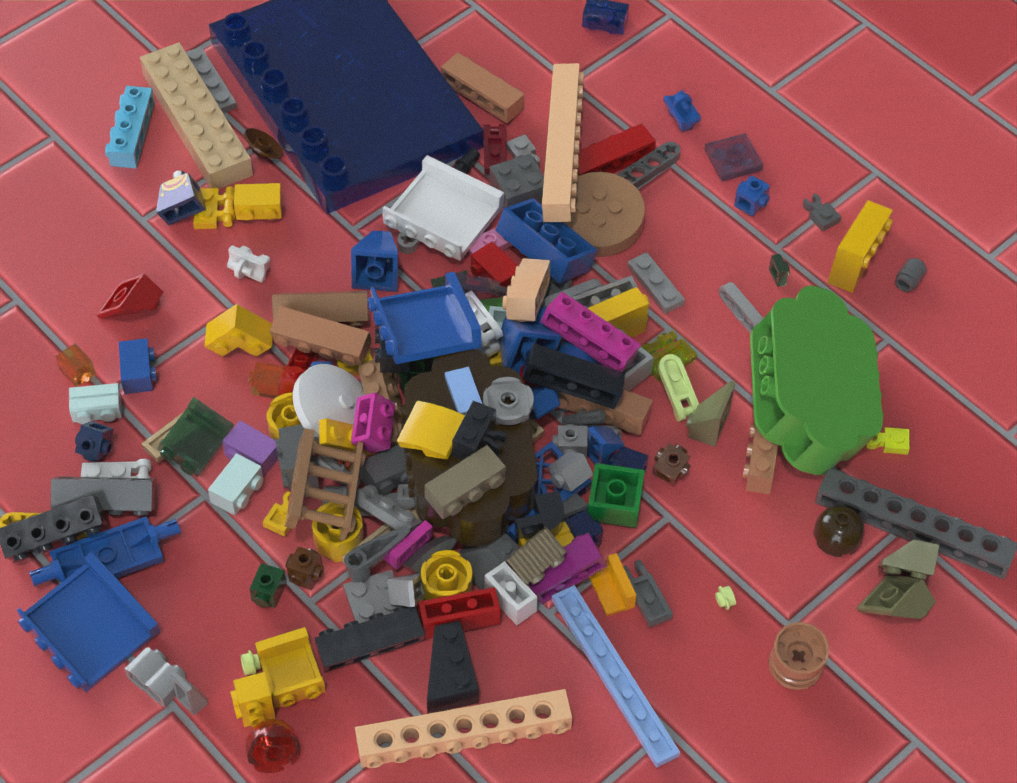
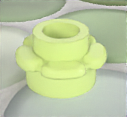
(725, 597)
(250, 663)

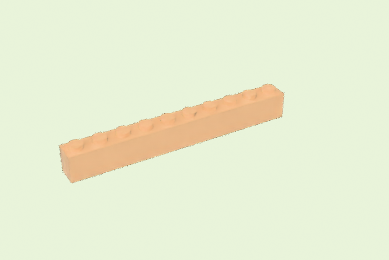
(563, 143)

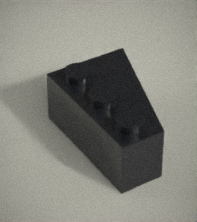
(451, 671)

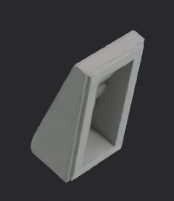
(188, 694)

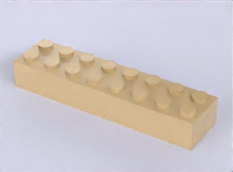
(196, 116)

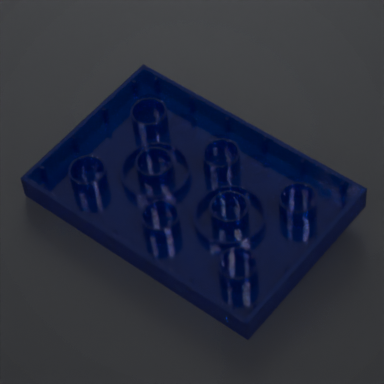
(345, 93)

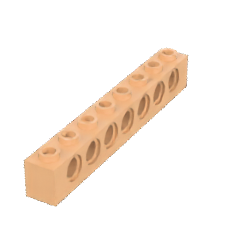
(475, 717)

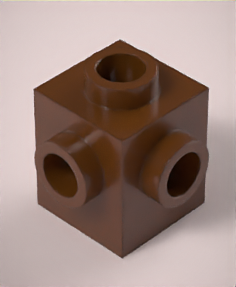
(671, 471)
(305, 567)

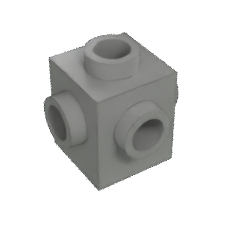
(571, 439)

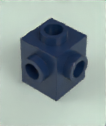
(94, 441)

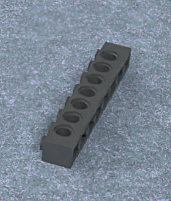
(930, 519)

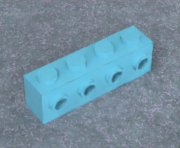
(130, 127)

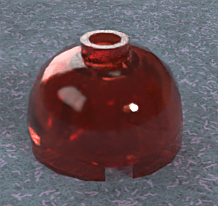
(272, 745)

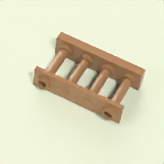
(301, 489)

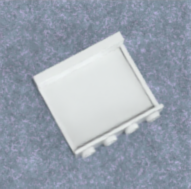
(445, 209)

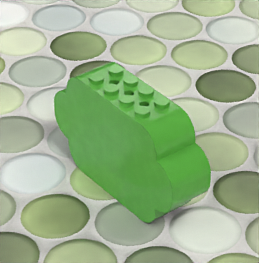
(815, 380)

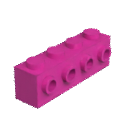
(590, 333)

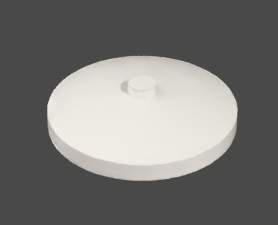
(325, 393)

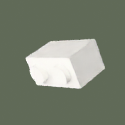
(513, 594)

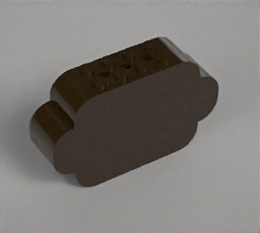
(488, 517)

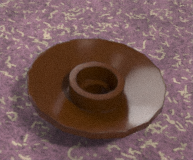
(263, 144)

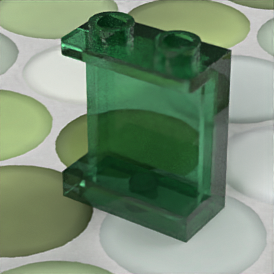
(195, 437)

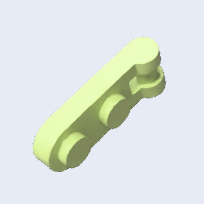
(677, 386)

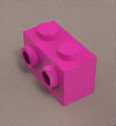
(373, 422)

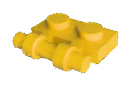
(211, 216)

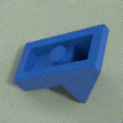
(601, 443)

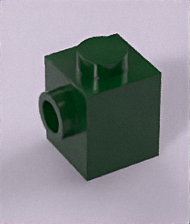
(267, 585)

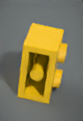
(258, 201)
(252, 699)

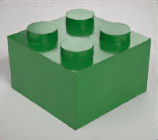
(616, 495)

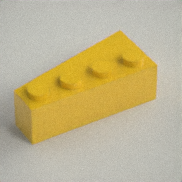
(860, 245)

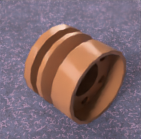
(798, 643)

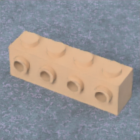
(527, 290)

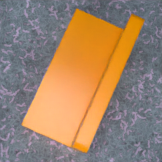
(613, 587)

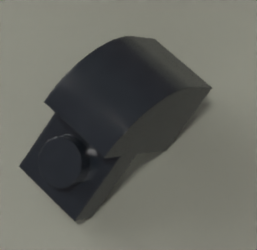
(548, 513)

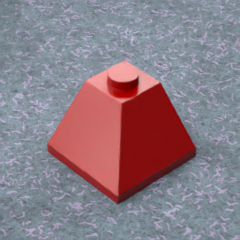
(132, 297)

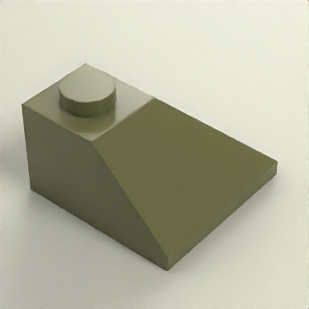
(711, 416)
(899, 598)

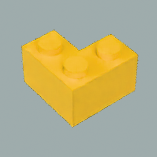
(238, 329)

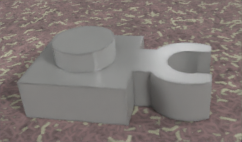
(522, 146)

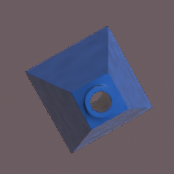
(375, 262)
(519, 339)

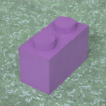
(251, 445)

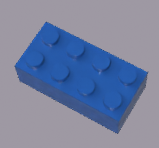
(552, 241)

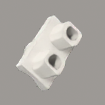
(247, 264)

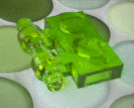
(679, 348)

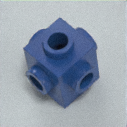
(752, 195)

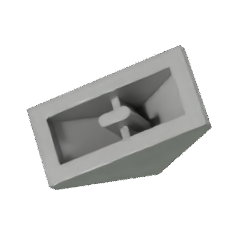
(405, 590)

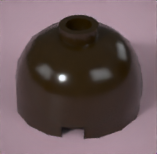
(839, 531)

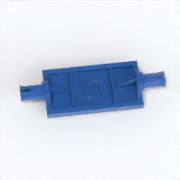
(119, 549)

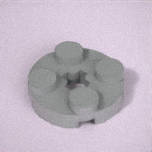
(518, 392)

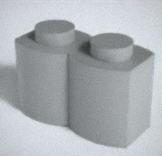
(153, 675)

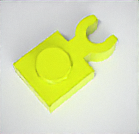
(892, 440)

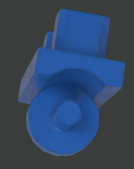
(682, 109)

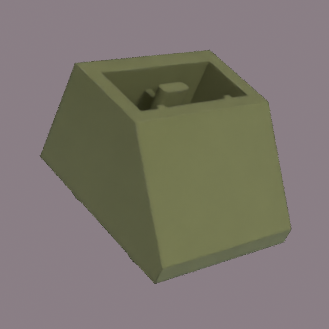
(915, 558)

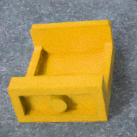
(290, 668)

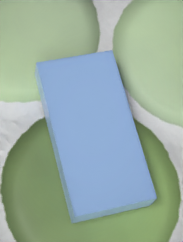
(462, 389)

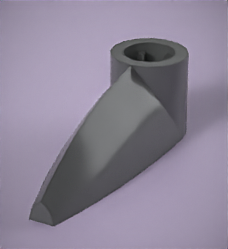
(368, 554)

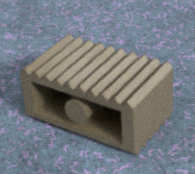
(536, 556)

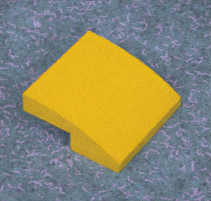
(430, 430)

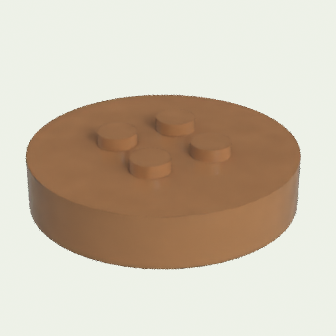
(607, 212)

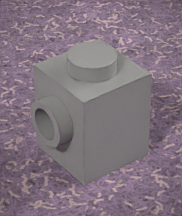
(570, 471)

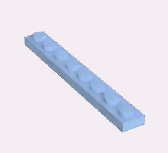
(615, 676)

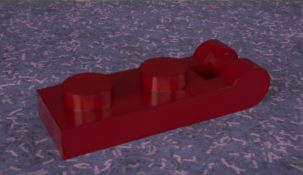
(494, 145)

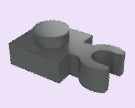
(822, 215)

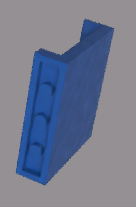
(426, 322)
(89, 624)

